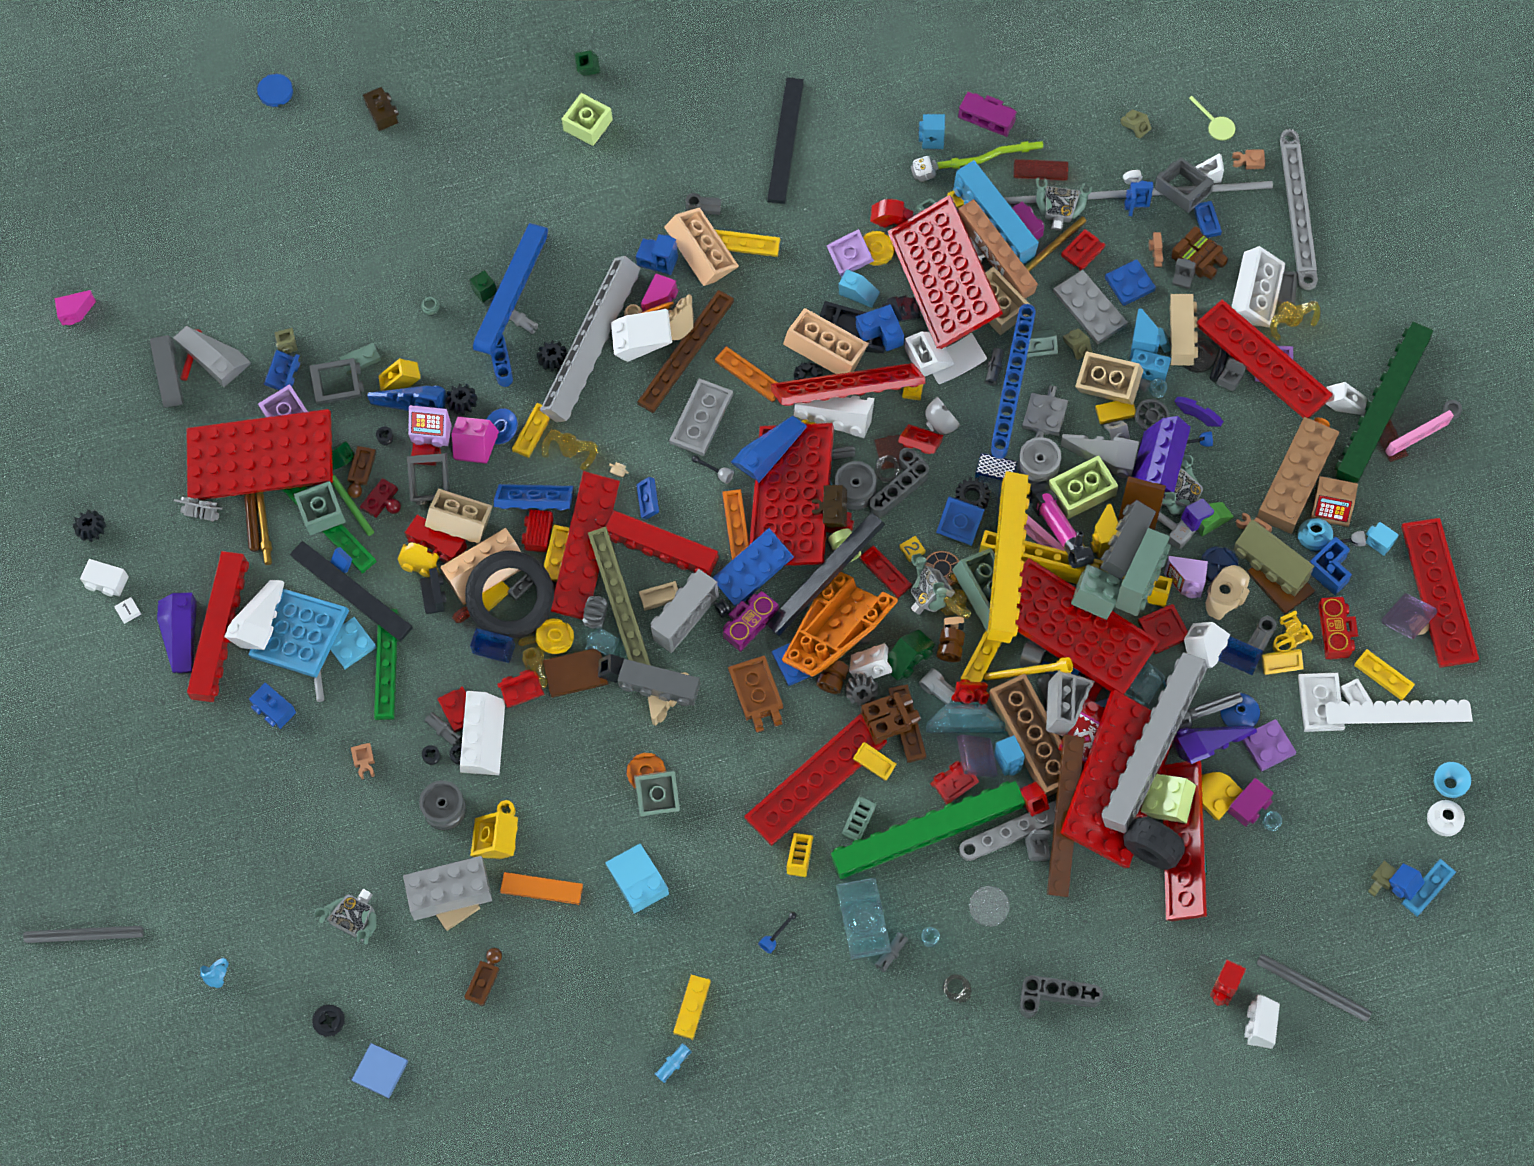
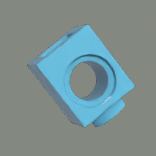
(1381, 538)

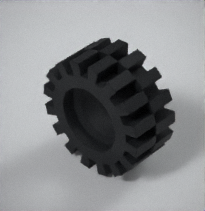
(976, 486)

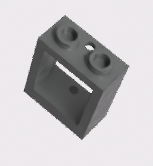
(1202, 181)
(318, 387)
(411, 460)

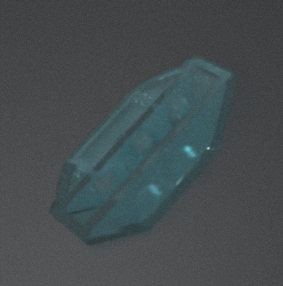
(965, 719)

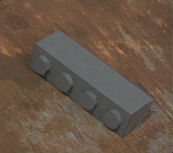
(1127, 539)
(658, 682)

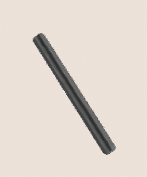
(83, 934)
(1314, 987)

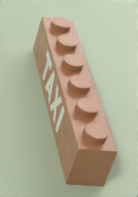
(996, 249)

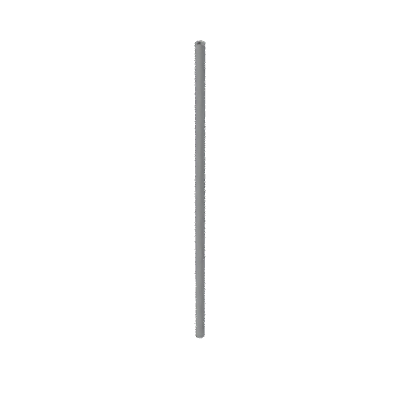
(1185, 190)

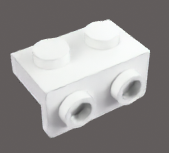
(871, 662)

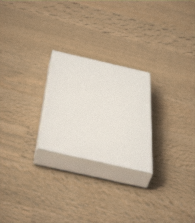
(1314, 694)

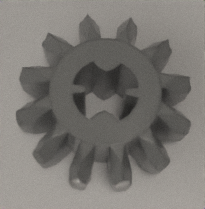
(595, 612)
(868, 691)

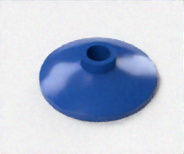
(507, 419)
(1249, 717)

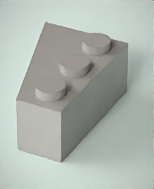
(1065, 701)

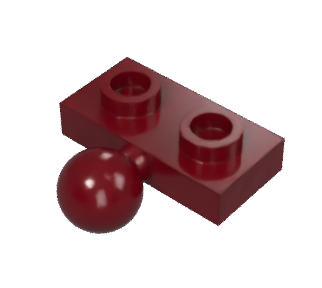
(381, 497)

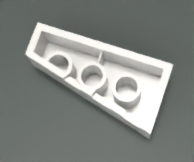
(846, 414)

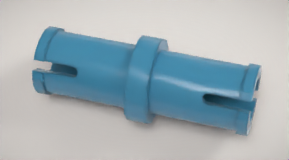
(673, 1063)

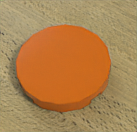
(644, 764)

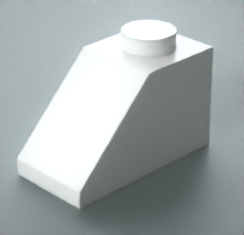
(1346, 399)

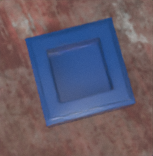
(341, 560)

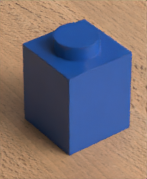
(1406, 882)

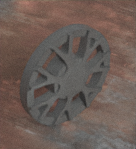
(1152, 415)

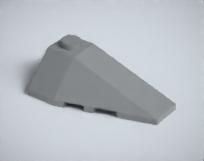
(214, 356)
(1116, 454)

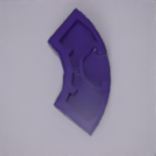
(1206, 415)

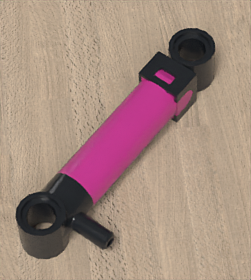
(1046, 504)

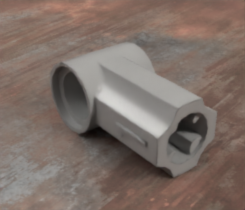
(935, 684)

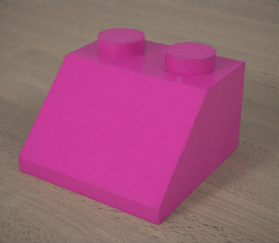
(473, 439)

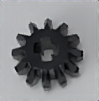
(551, 355)
(454, 399)
(90, 518)

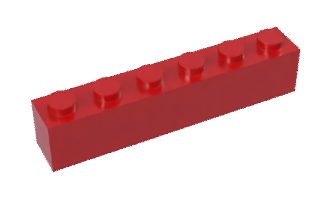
(661, 544)

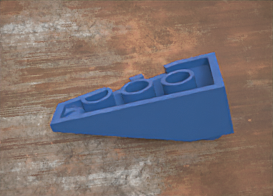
(415, 396)
(763, 453)

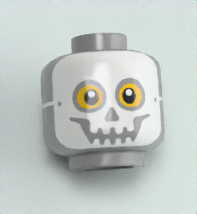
(924, 168)

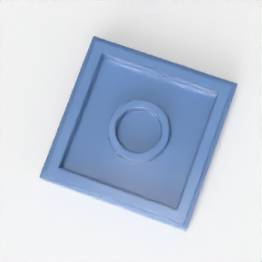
(379, 1070)

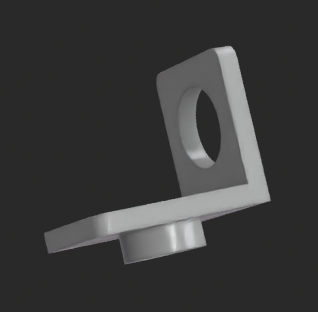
(1120, 430)

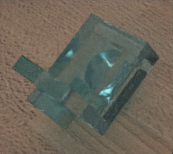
(602, 641)

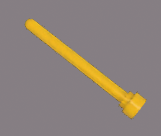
(1064, 665)

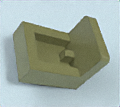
(1137, 121)
(286, 341)
(1078, 343)

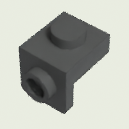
(1184, 273)
(1232, 375)
(1038, 845)

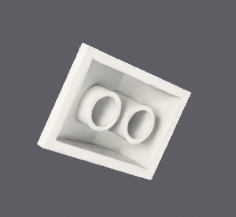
(640, 334)

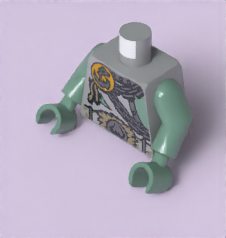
(1060, 203)
(1186, 490)
(929, 587)
(351, 915)

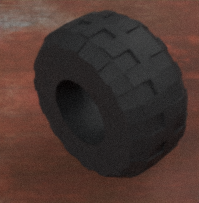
(1154, 843)

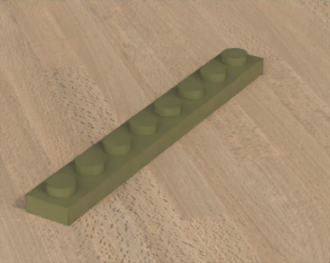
(618, 596)

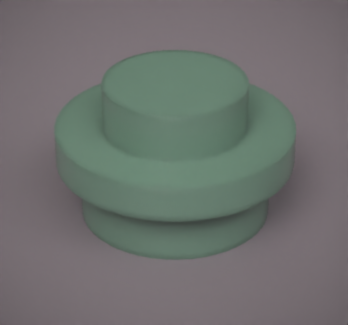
(430, 305)

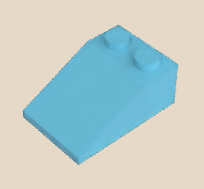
(637, 878)

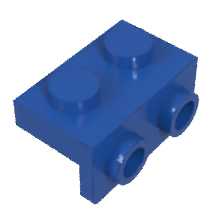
(1138, 195)
(282, 370)

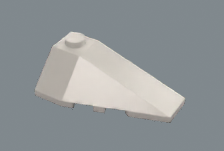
(253, 624)

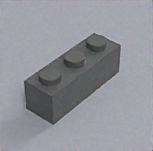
(521, 587)

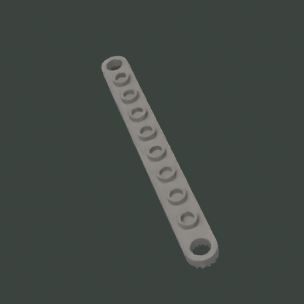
(1298, 209)
(1008, 833)

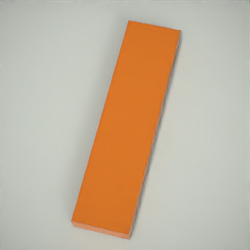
(746, 372)
(735, 521)
(541, 888)

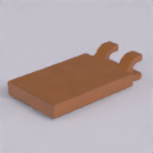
(756, 691)

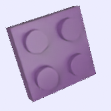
(1269, 745)

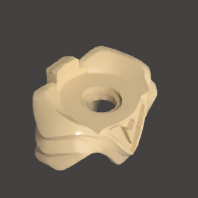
(1218, 603)

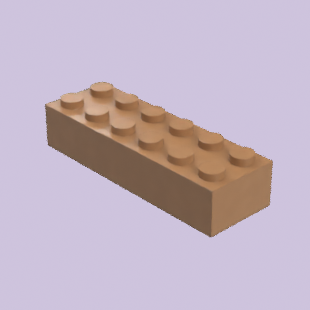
(1297, 475)
(1027, 720)

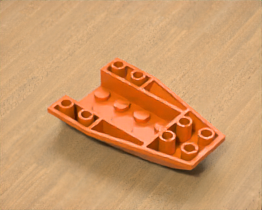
(835, 624)

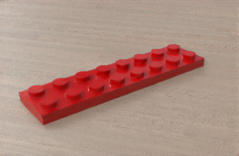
(1264, 359)
(847, 384)
(579, 565)
(1440, 589)
(811, 782)
(1186, 882)

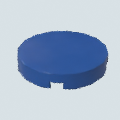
(275, 90)

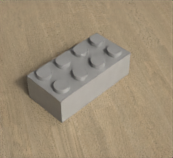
(684, 610)
(447, 888)

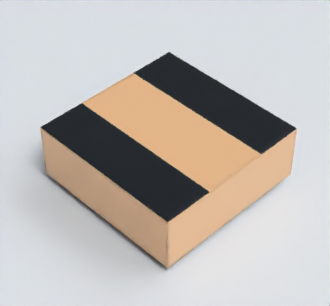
(954, 622)

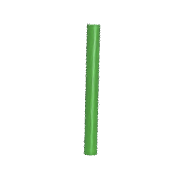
(352, 506)

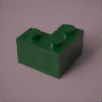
(909, 651)

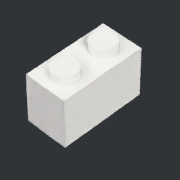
(104, 578)

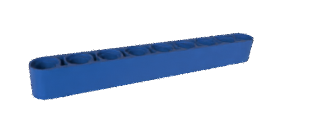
(510, 289)
(1013, 388)

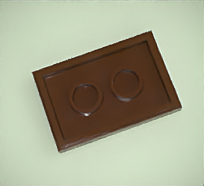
(1147, 493)
(1282, 600)
(573, 672)

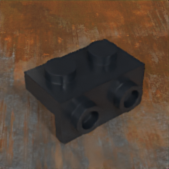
(904, 308)
(431, 592)

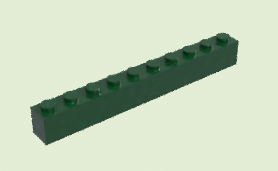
(1384, 403)

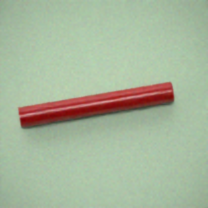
(187, 366)

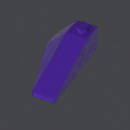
(177, 625)
(1200, 743)

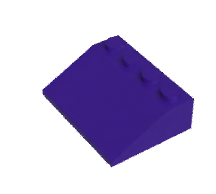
(1162, 452)

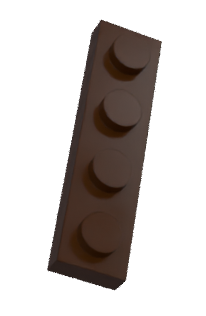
(912, 739)

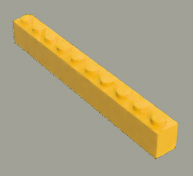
(1008, 557)
(1057, 563)

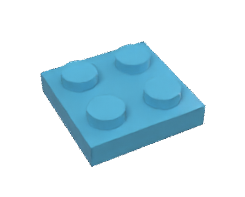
(351, 643)

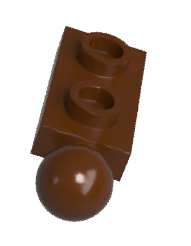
(360, 470)
(484, 978)

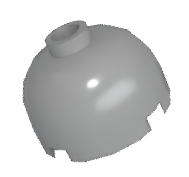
(940, 418)

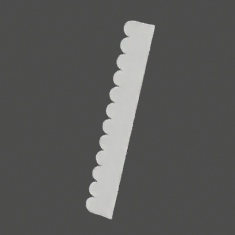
(1398, 713)

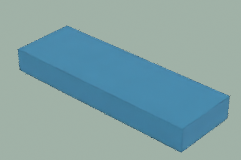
(1434, 882)

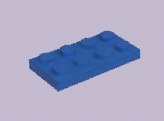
(533, 496)
(753, 567)

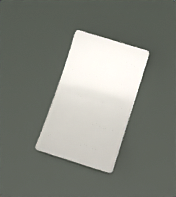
(965, 355)

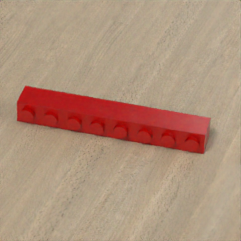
(219, 615)

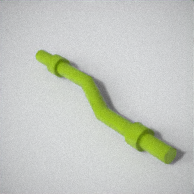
(955, 163)

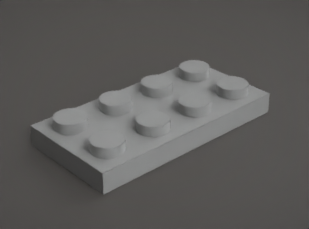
(1090, 307)
(701, 417)

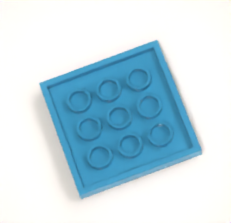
(302, 633)

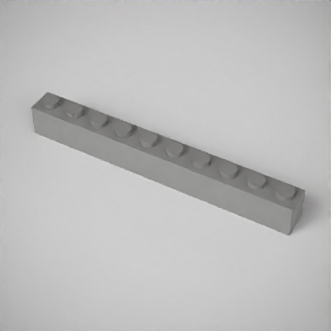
(590, 339)
(1154, 743)

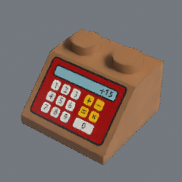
(1334, 501)

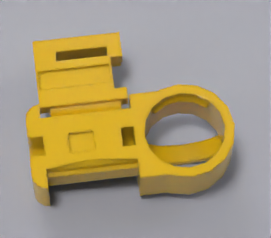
(1294, 634)

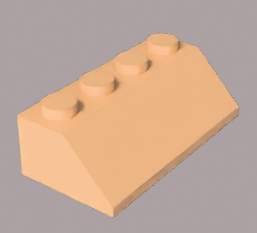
(701, 246)
(825, 343)
(459, 569)

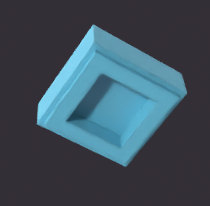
(1164, 342)

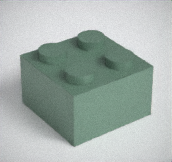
(319, 508)
(1096, 591)
(657, 793)

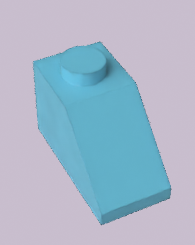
(858, 288)

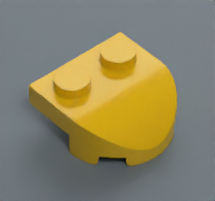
(417, 559)
(1218, 793)

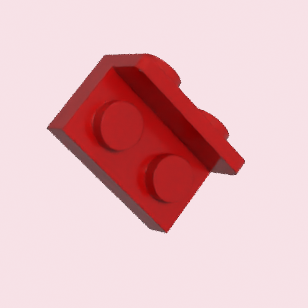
(521, 688)
(953, 782)

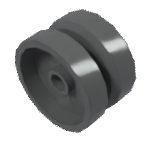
(860, 484)
(442, 805)

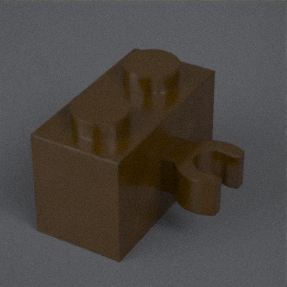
(380, 108)
(833, 506)

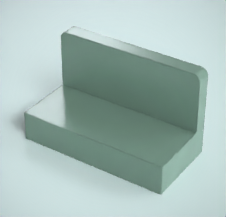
(1042, 343)

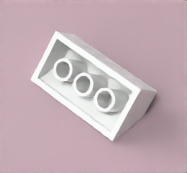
(1258, 286)
(482, 733)

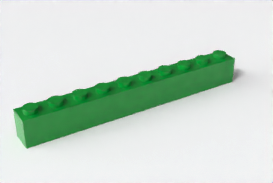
(927, 829)

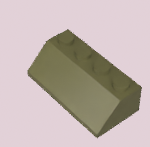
(1273, 558)

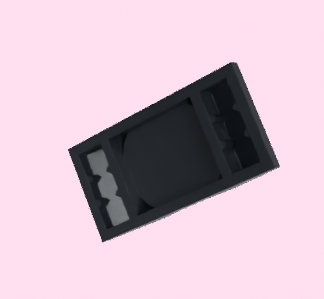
(846, 319)

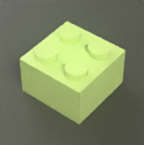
(587, 119)
(1169, 798)

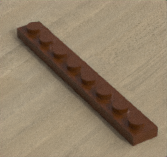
(685, 351)
(1061, 845)

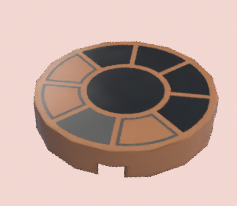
(943, 562)

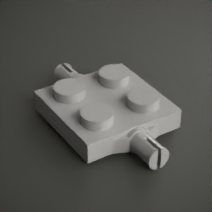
(1045, 413)

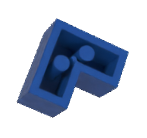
(658, 254)
(881, 323)
(1328, 566)

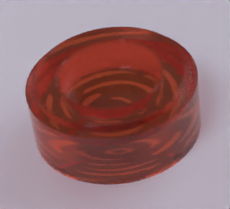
(461, 615)

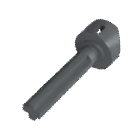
(1210, 707)

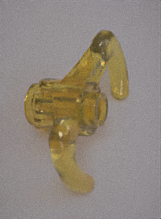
(1293, 315)
(570, 446)
(957, 602)
(533, 658)

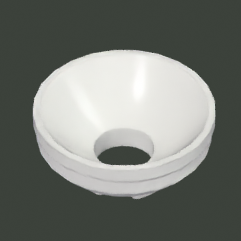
(1440, 824)

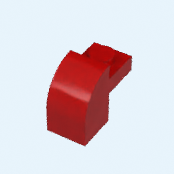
(889, 212)

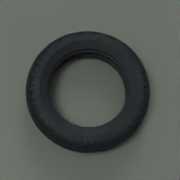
(519, 561)

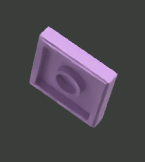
(850, 252)

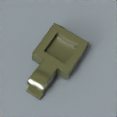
(1382, 877)

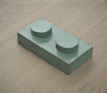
(365, 356)

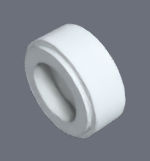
(1132, 176)

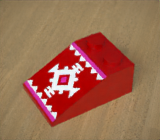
(1087, 725)

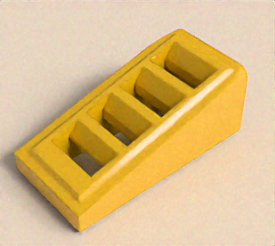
(799, 867)

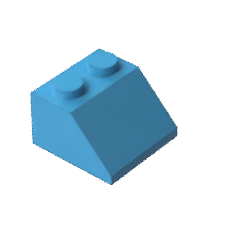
(1145, 334)

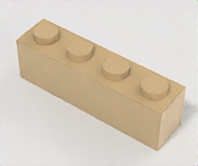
(1182, 329)

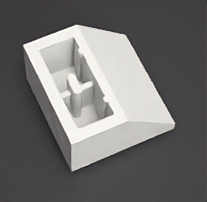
(925, 355)
(1206, 642)
(1263, 1022)

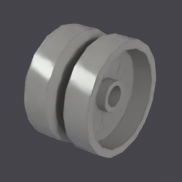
(1039, 459)

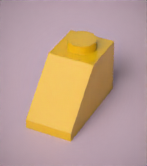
(399, 375)

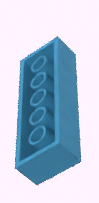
(974, 184)

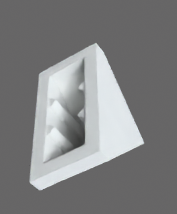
(1212, 168)

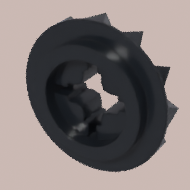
(806, 367)
(320, 1017)

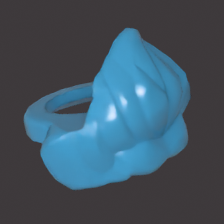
(214, 975)

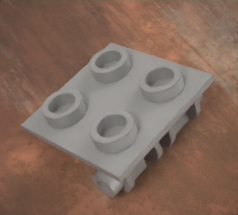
(194, 507)

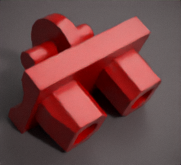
(970, 692)

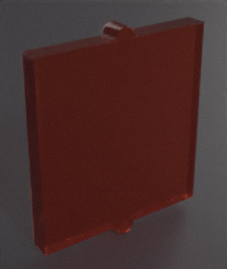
(890, 446)

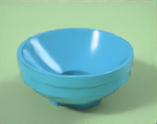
(1313, 540)
(1458, 774)

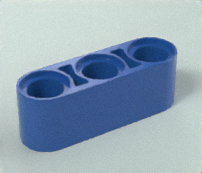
(503, 366)

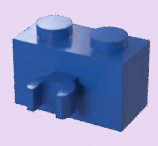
(272, 706)

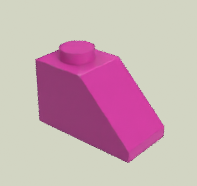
(660, 291)
(74, 307)

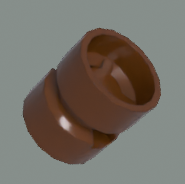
(950, 645)
(832, 678)

